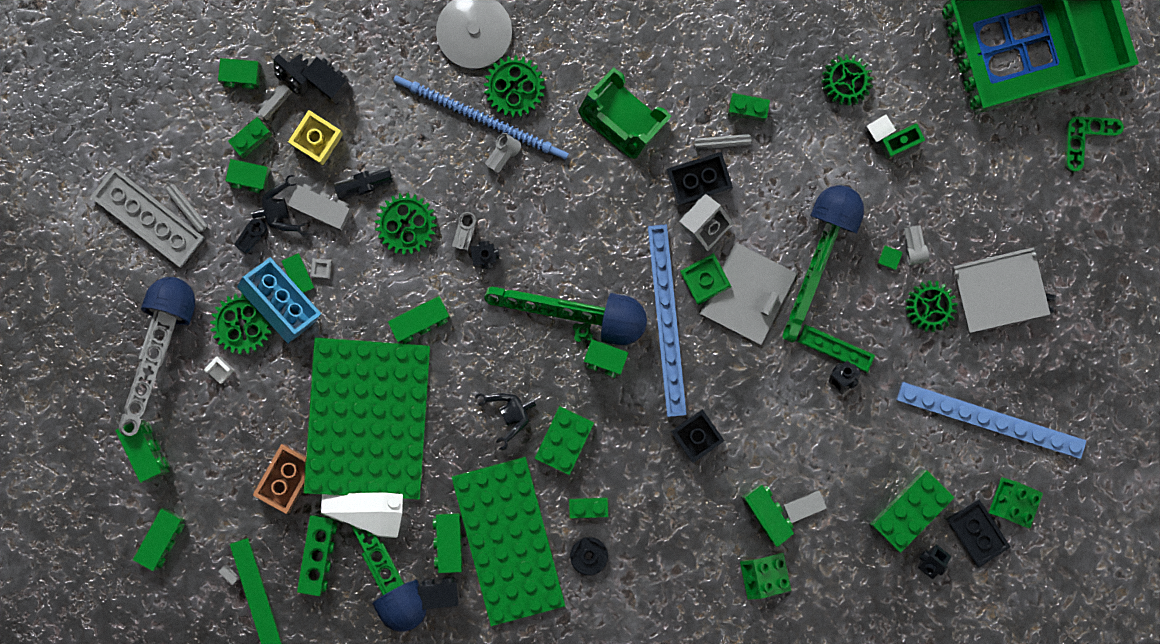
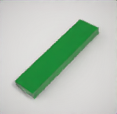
(835, 348)

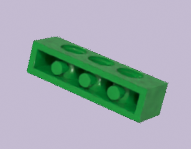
(306, 583)

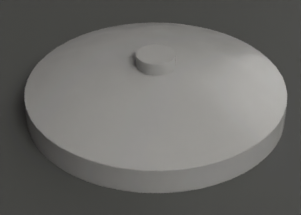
(474, 33)

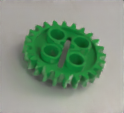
(502, 74)
(420, 233)
(225, 328)

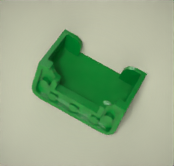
(621, 115)

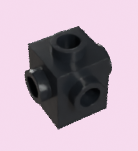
(478, 251)
(844, 377)
(931, 564)

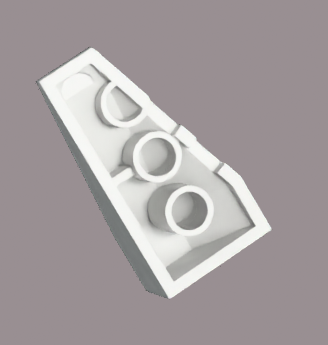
(368, 511)

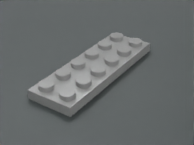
(147, 217)

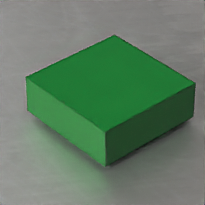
(890, 257)

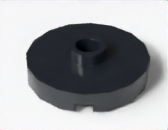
(586, 566)

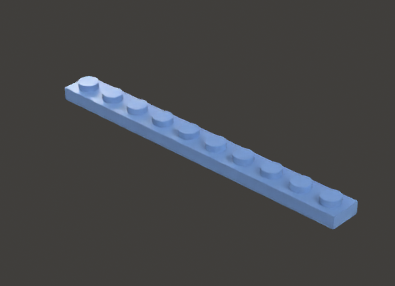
(666, 320)
(991, 420)

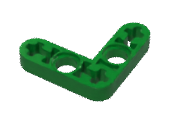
(1085, 130)

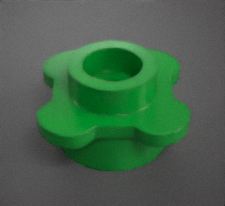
(580, 336)

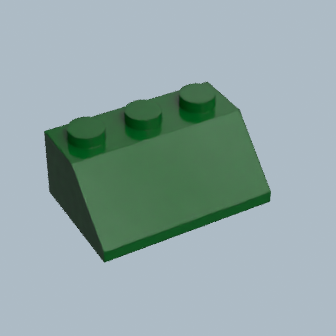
(768, 514)

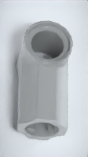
(505, 147)
(464, 233)
(916, 250)

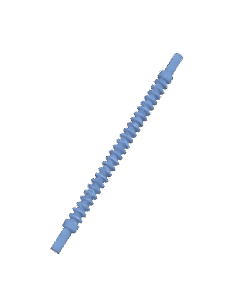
(416, 88)

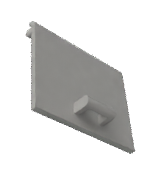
(1002, 290)
(755, 294)

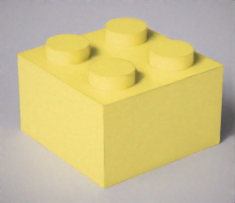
(315, 137)

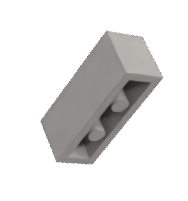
(320, 206)

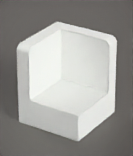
(880, 128)
(219, 369)

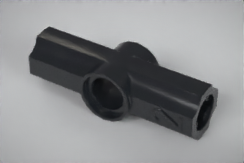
(363, 182)

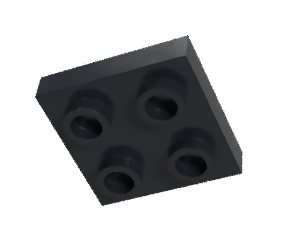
(292, 72)

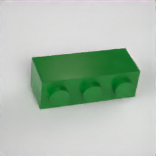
(419, 320)
(159, 539)
(448, 543)

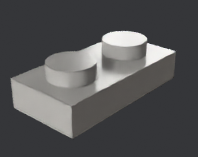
(280, 94)

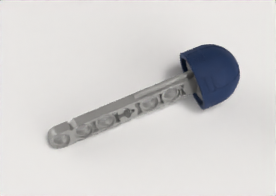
(169, 303)

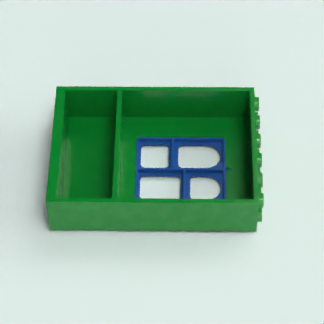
(1084, 38)

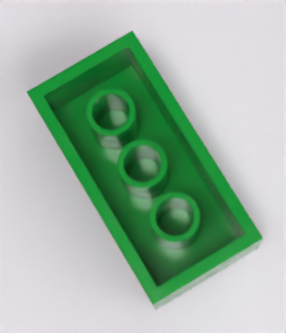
(912, 510)

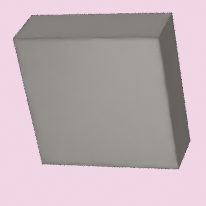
(321, 268)
(229, 574)

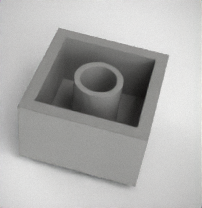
(706, 222)

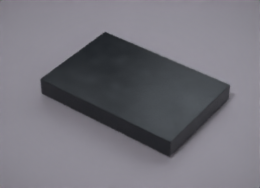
(978, 533)

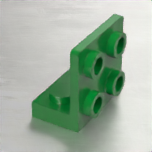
(1015, 502)
(765, 576)

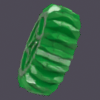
(831, 86)
(938, 309)

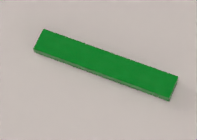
(255, 592)

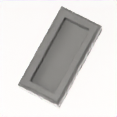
(805, 506)

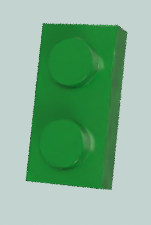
(588, 507)

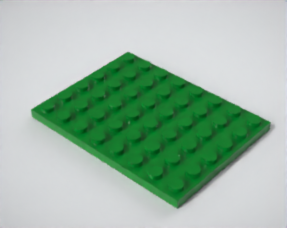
(366, 418)

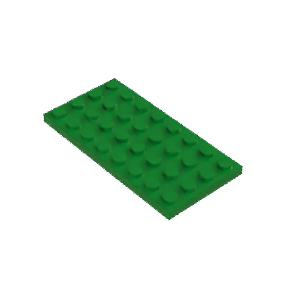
(508, 541)

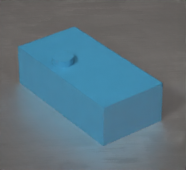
(279, 300)

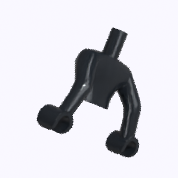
(276, 209)
(512, 412)

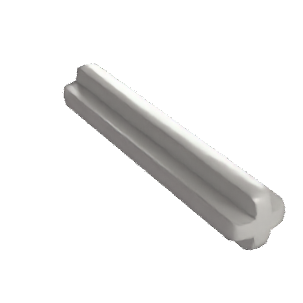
(723, 141)
(186, 208)

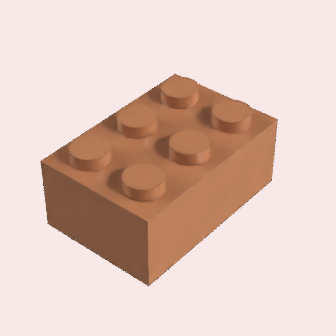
(283, 479)

